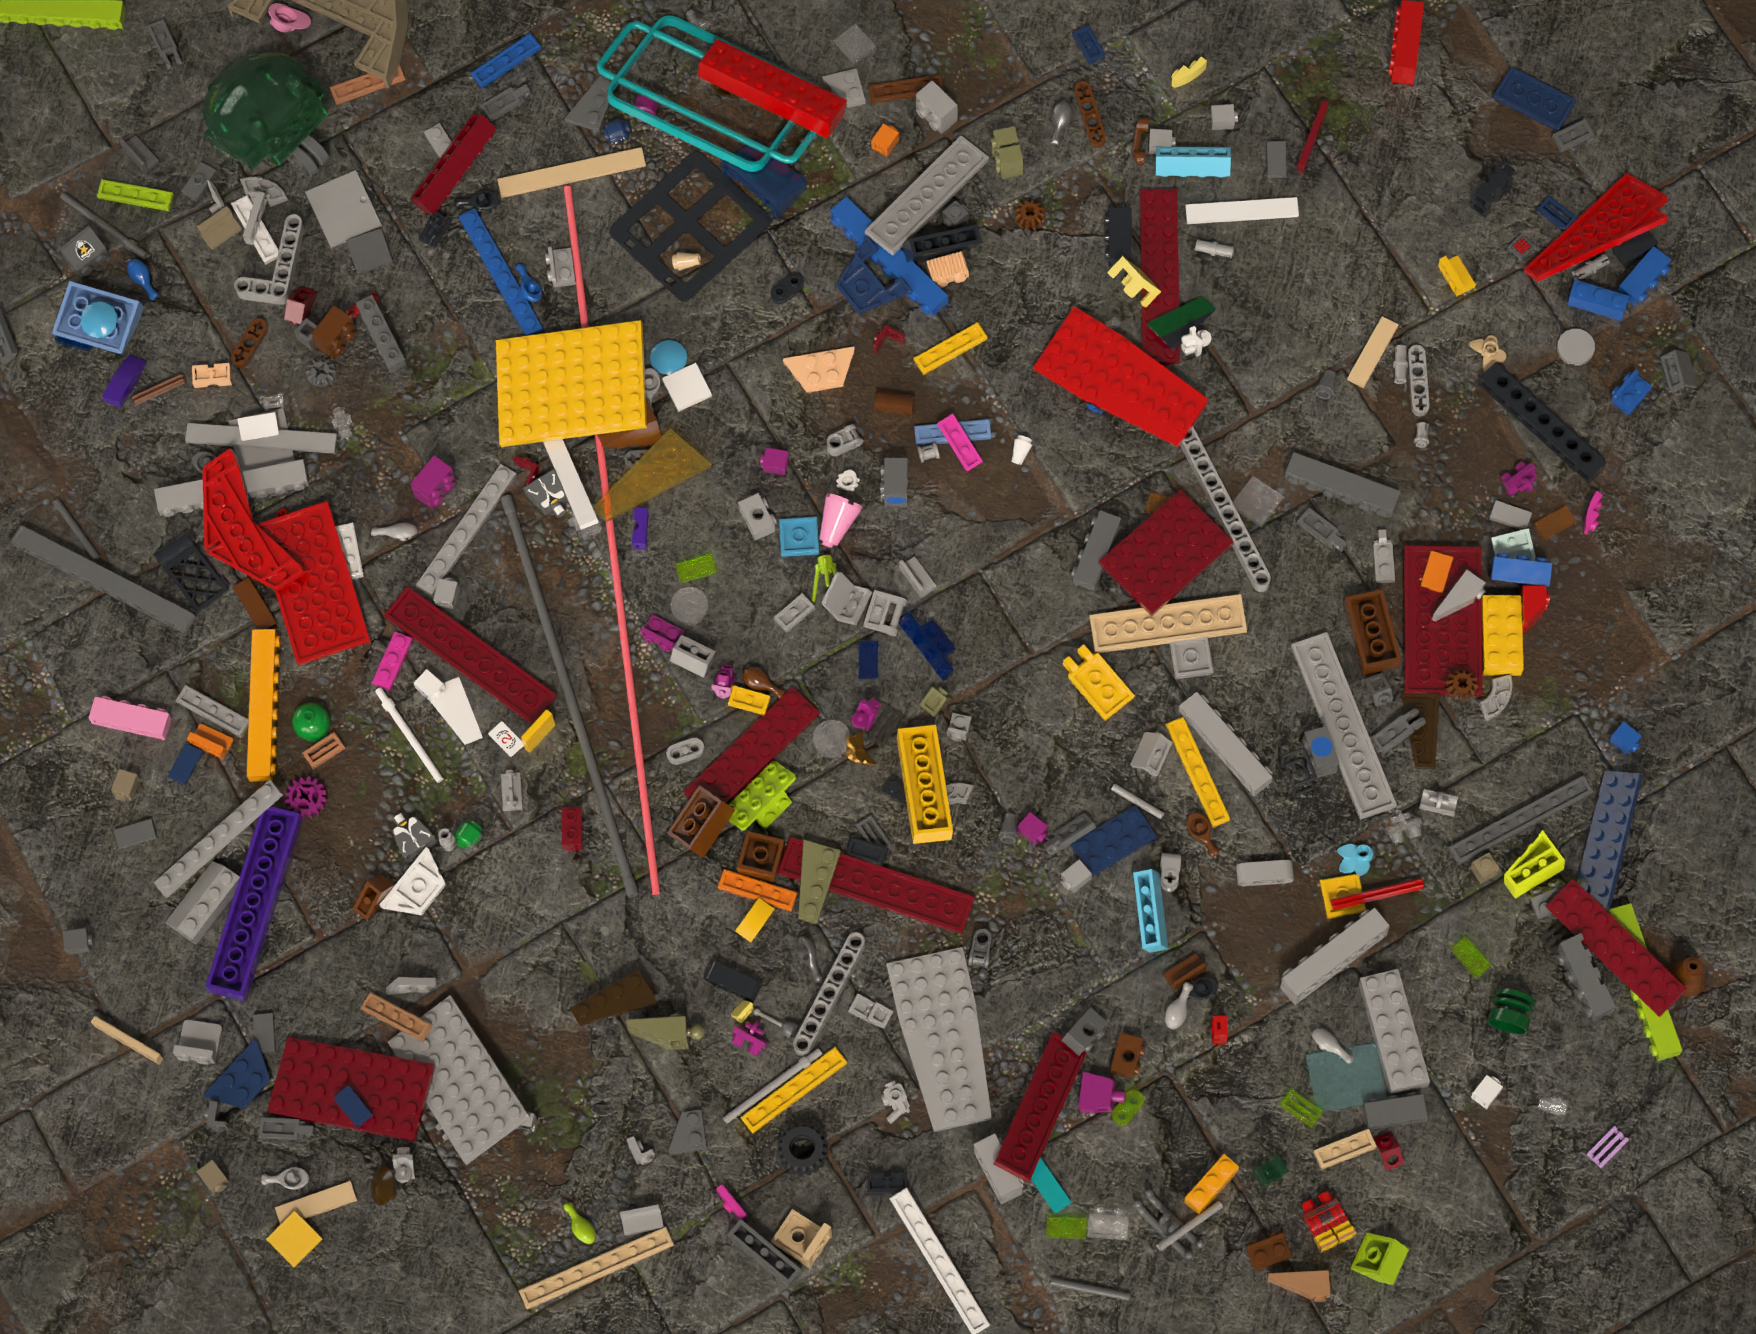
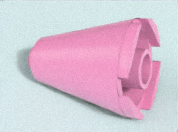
(837, 519)

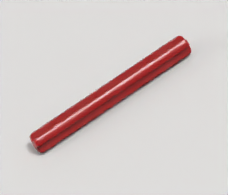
(1376, 894)

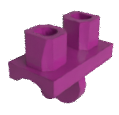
(1521, 481)
(724, 681)
(866, 714)
(742, 1034)

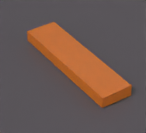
(755, 889)

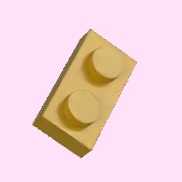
(749, 700)

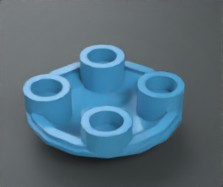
(98, 319)
(668, 357)

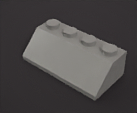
(204, 902)

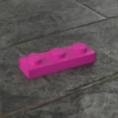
(959, 442)
(392, 661)

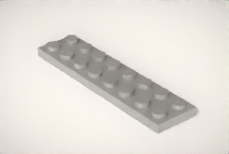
(926, 195)

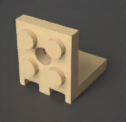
(812, 1243)

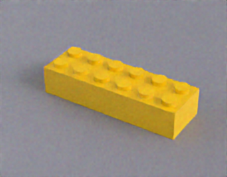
(924, 784)

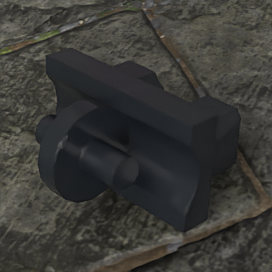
(435, 229)

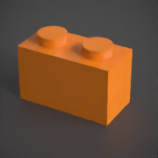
(1436, 571)

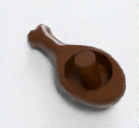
(758, 680)
(1200, 829)

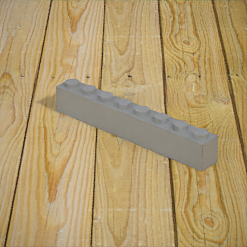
(257, 484)

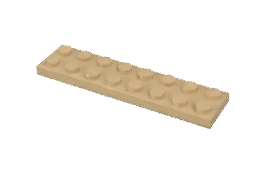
(1171, 623)

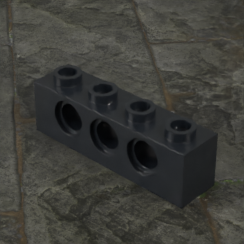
(941, 243)

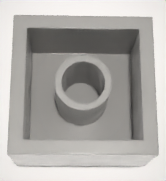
(936, 107)

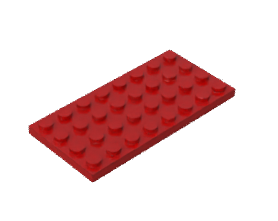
(322, 604)

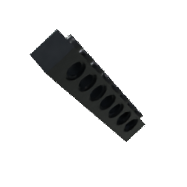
(1543, 432)

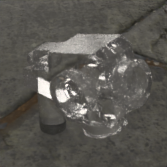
(342, 422)

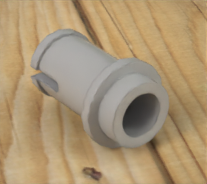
(1422, 435)

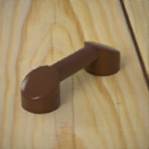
(1142, 126)

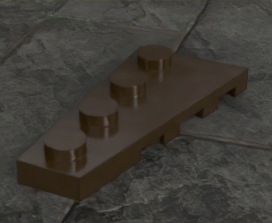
(1425, 738)
(620, 997)

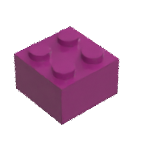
(433, 482)

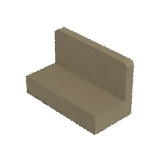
(219, 228)

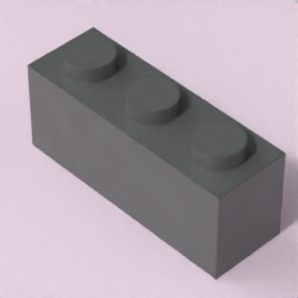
(1395, 1111)

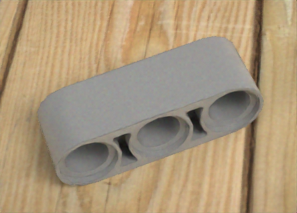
(1265, 873)

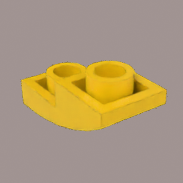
(754, 920)

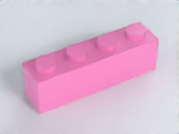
(130, 718)

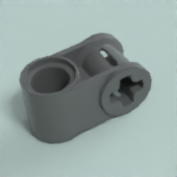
(980, 952)

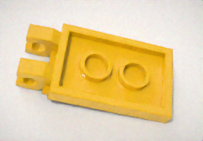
(1098, 683)

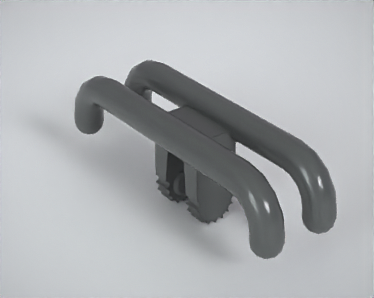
(1167, 1224)

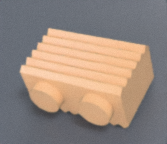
(948, 269)

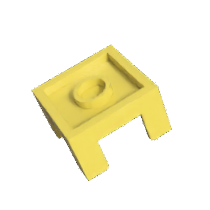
(1135, 281)

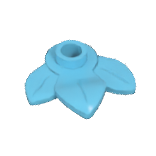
(1352, 859)

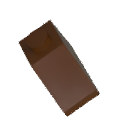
(372, 895)

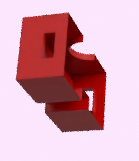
(1219, 1030)

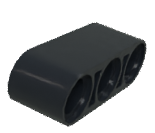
(732, 981)

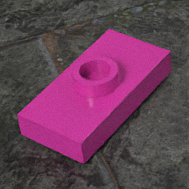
(730, 1203)

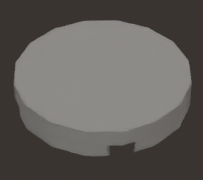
(1575, 347)

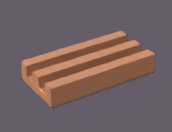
(315, 764)

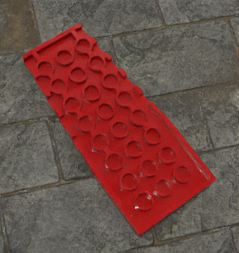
(1119, 378)

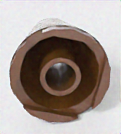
(1690, 974)

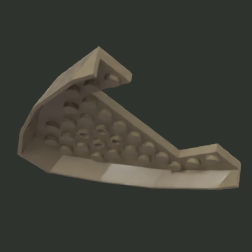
(380, 19)

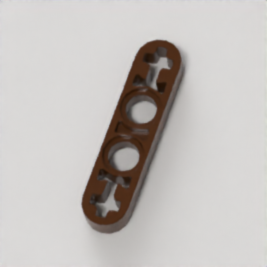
(1090, 114)

